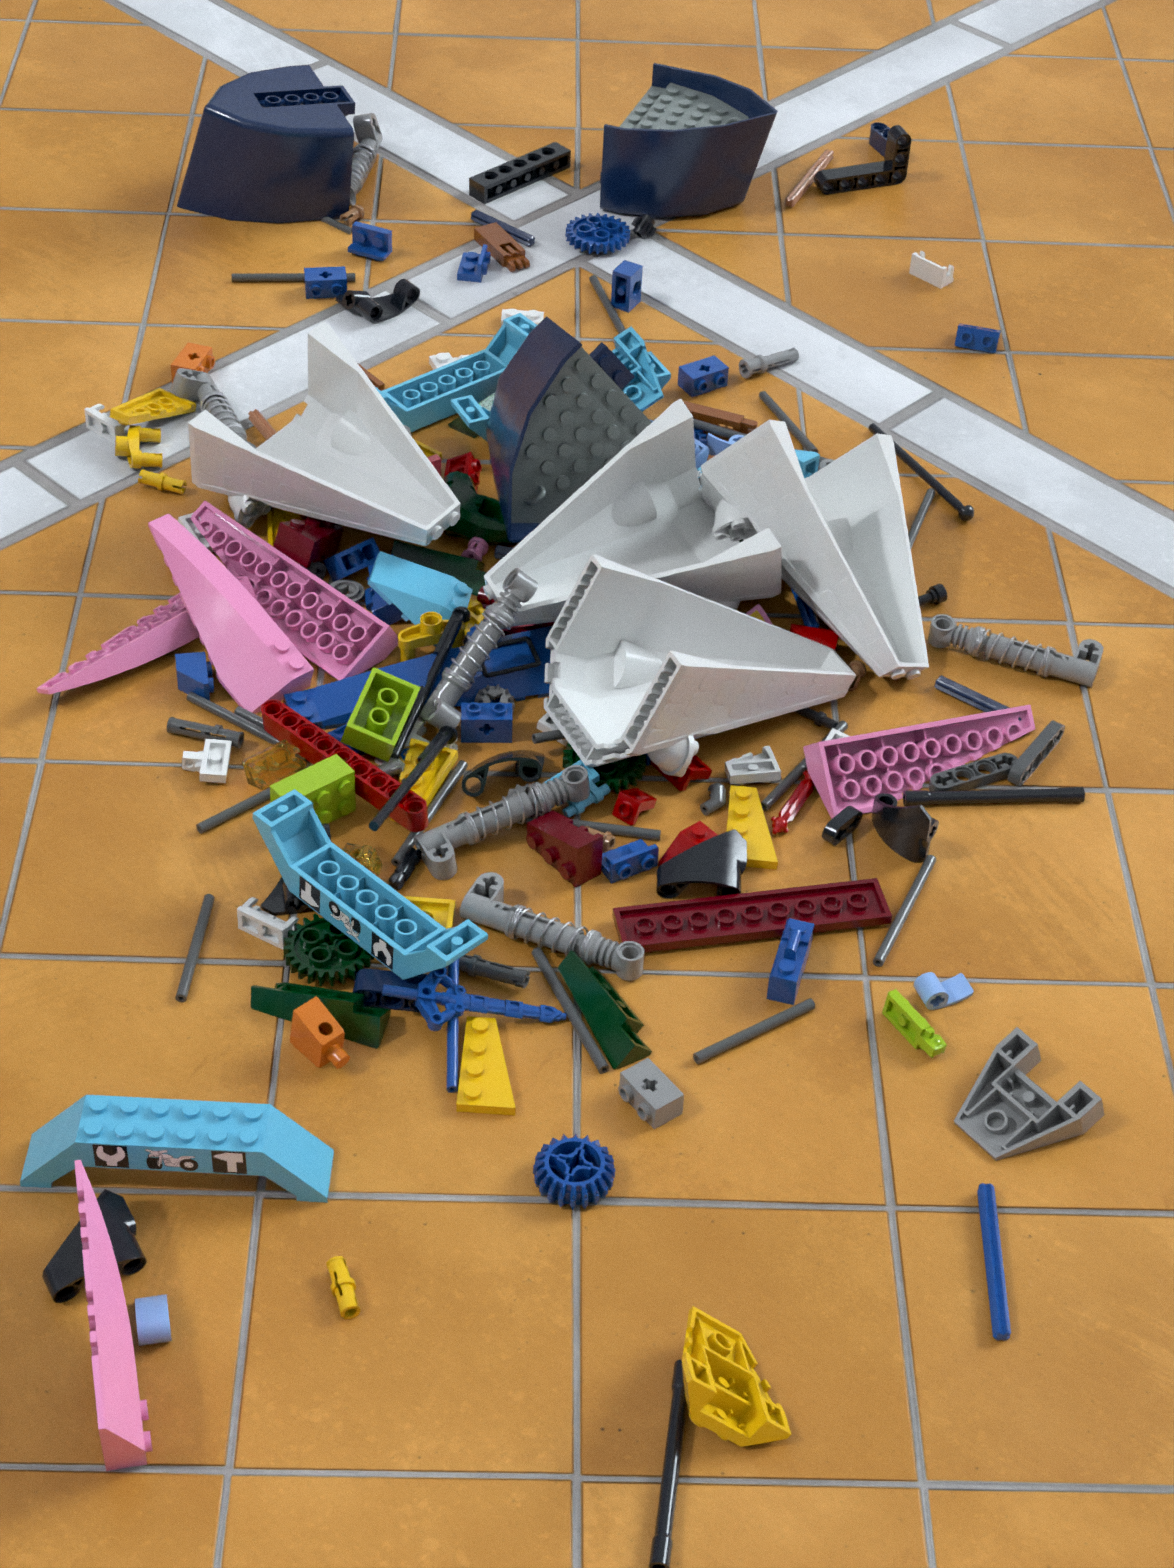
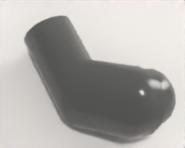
(717, 800)

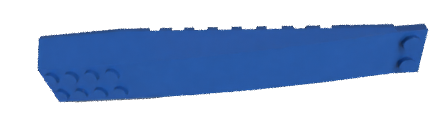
(333, 703)

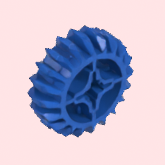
(574, 1171)

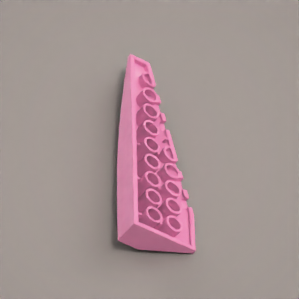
(153, 637)
(241, 639)
(903, 758)
(113, 1357)

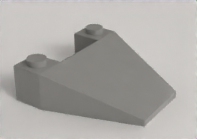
(1012, 1113)

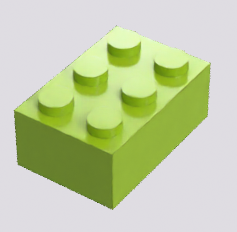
(380, 714)
(326, 784)

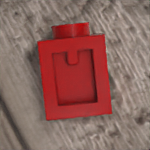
(631, 803)

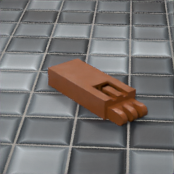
(512, 254)
(717, 417)

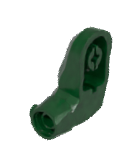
(478, 513)

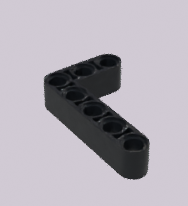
(870, 175)

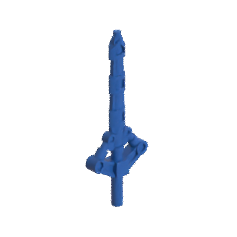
(457, 1001)

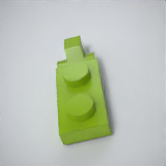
(912, 1024)

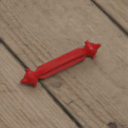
(793, 805)

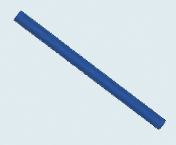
(452, 1037)

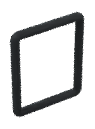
(517, 668)

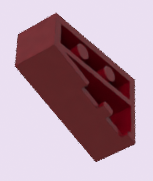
(308, 539)
(566, 847)

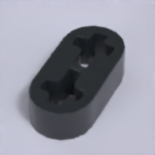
(842, 825)

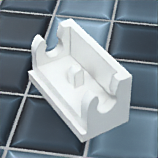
(930, 271)
(103, 425)
(263, 924)

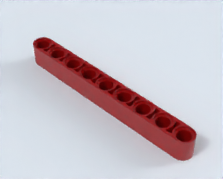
(370, 781)

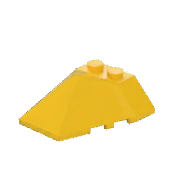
(724, 1386)

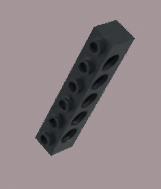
(519, 172)

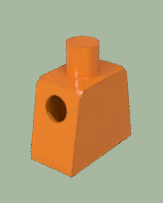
(318, 1035)

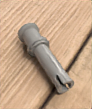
(762, 363)

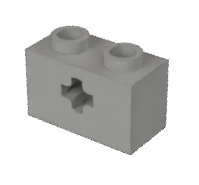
(651, 1093)

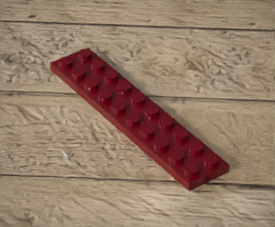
(751, 915)

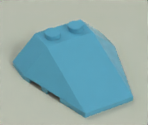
(632, 352)
(417, 588)

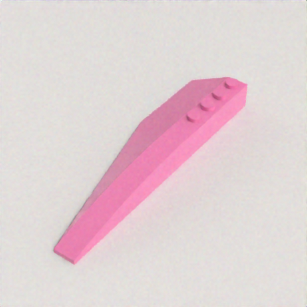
(310, 612)

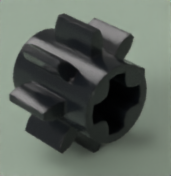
(644, 226)

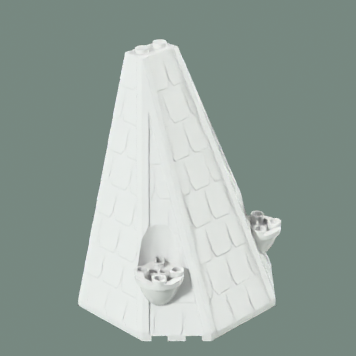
(334, 462)
(647, 517)
(837, 537)
(660, 666)

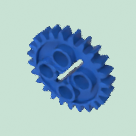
(597, 233)

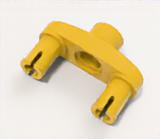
(129, 447)
(425, 634)

